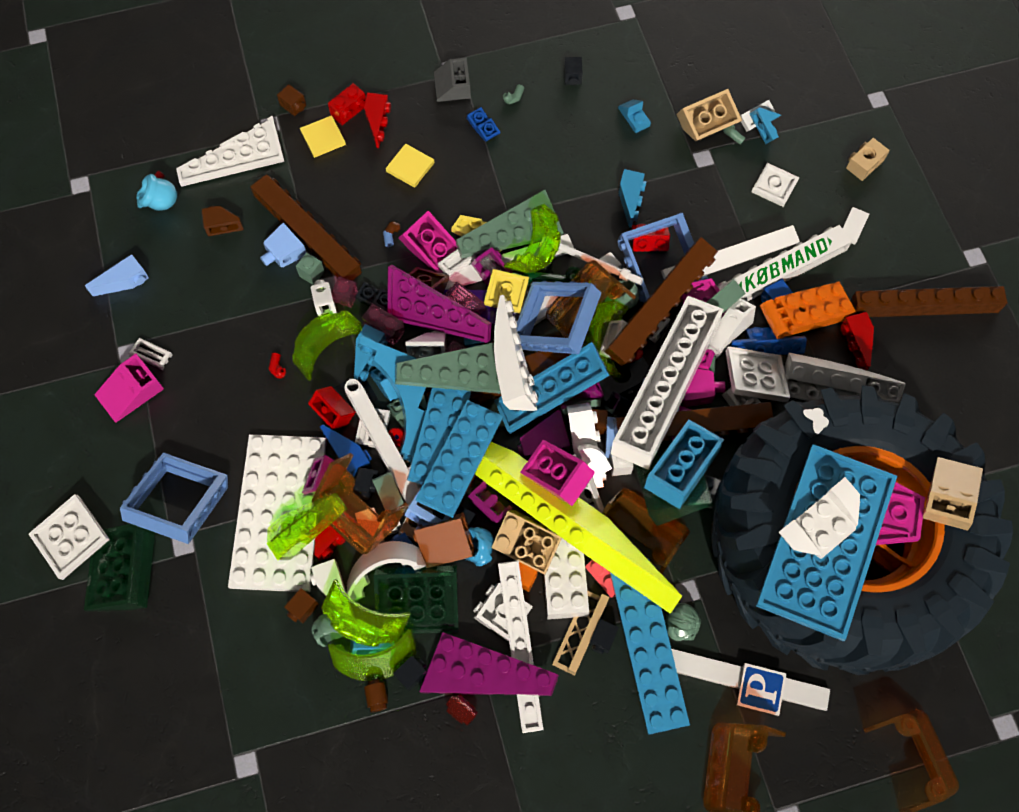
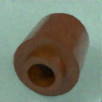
(376, 695)

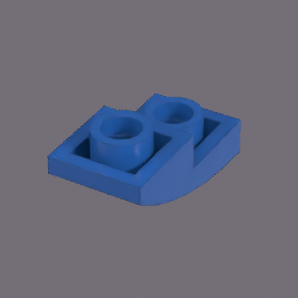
(482, 124)

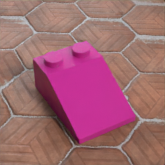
(429, 241)
(558, 472)

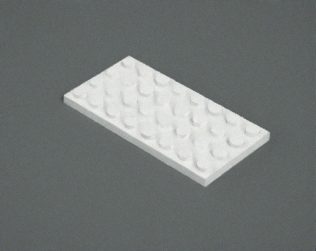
(272, 487)

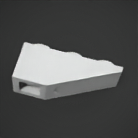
(733, 323)

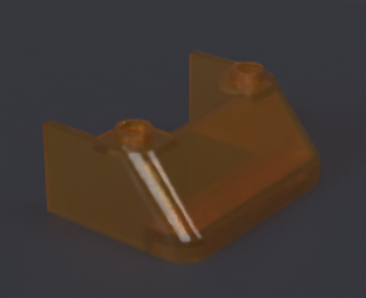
(564, 309)
(631, 515)
(359, 523)
(731, 765)
(943, 779)

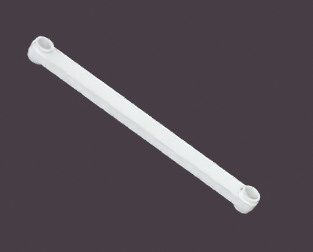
(382, 442)

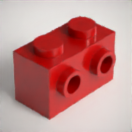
(347, 104)
(331, 407)

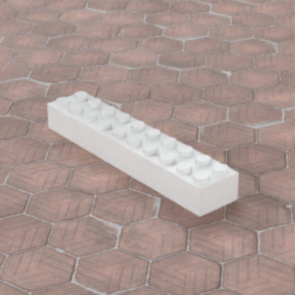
(666, 383)

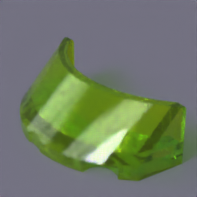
(543, 243)
(605, 313)
(319, 335)
(361, 623)
(375, 665)

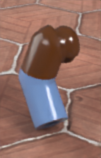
(388, 232)

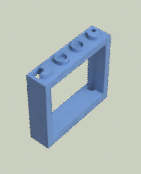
(683, 234)
(532, 306)
(167, 463)

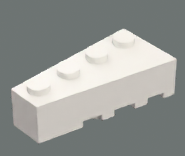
(583, 430)

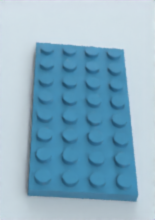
(827, 589)

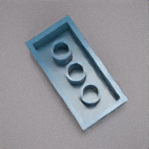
(683, 464)

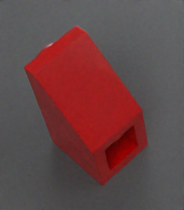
(326, 542)

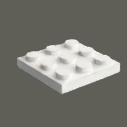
(757, 374)
(68, 536)

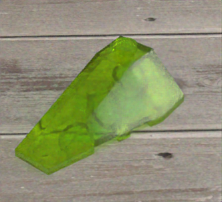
(299, 527)

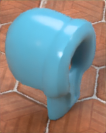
(156, 193)

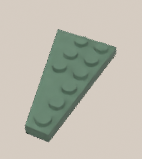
(504, 231)
(457, 370)

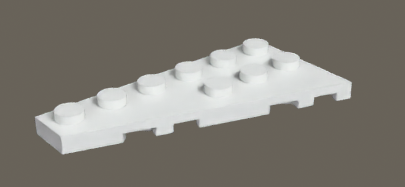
(239, 154)

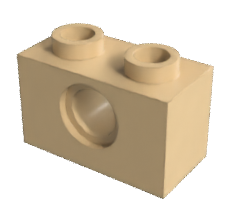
(867, 158)

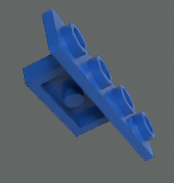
(765, 341)

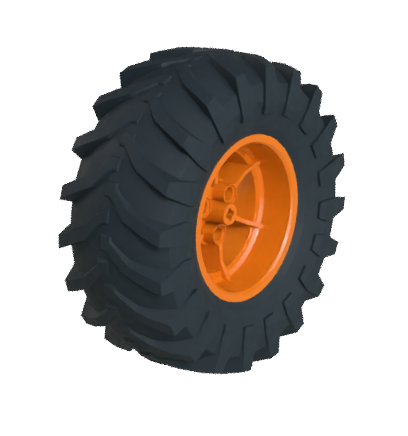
(932, 591)

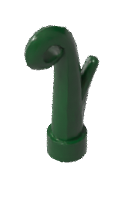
(540, 276)

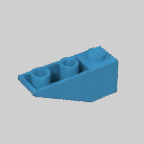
(629, 192)
(364, 361)

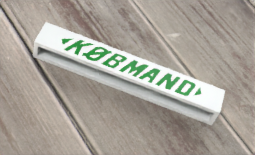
(792, 262)

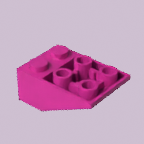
(128, 388)

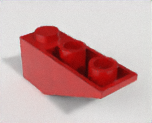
(376, 111)
(859, 335)

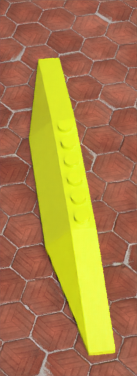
(578, 525)

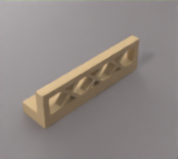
(585, 640)

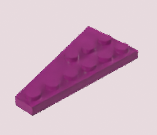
(427, 308)
(473, 669)

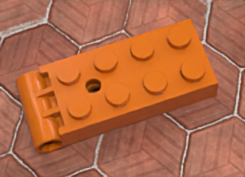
(807, 310)

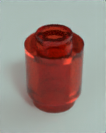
(461, 709)

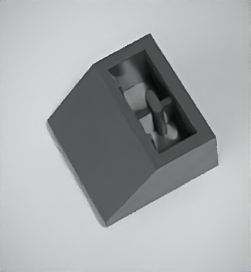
(452, 80)

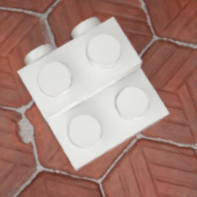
(492, 611)

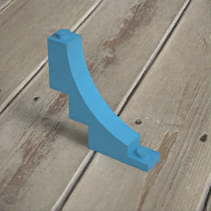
(409, 396)

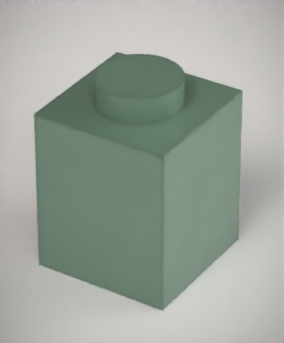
(310, 268)

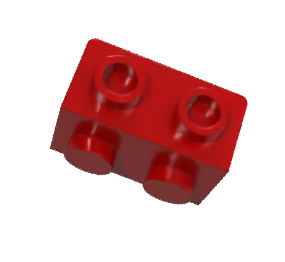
(653, 241)

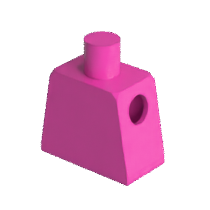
(702, 389)

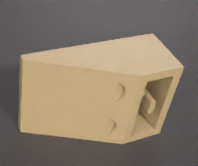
(953, 494)
(526, 541)

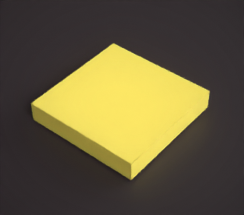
(322, 136)
(410, 165)
(507, 284)

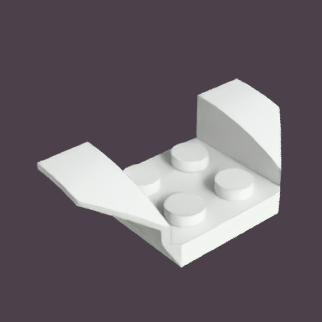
(825, 522)

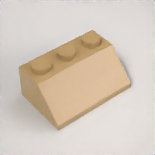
(709, 115)

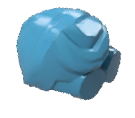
(482, 542)

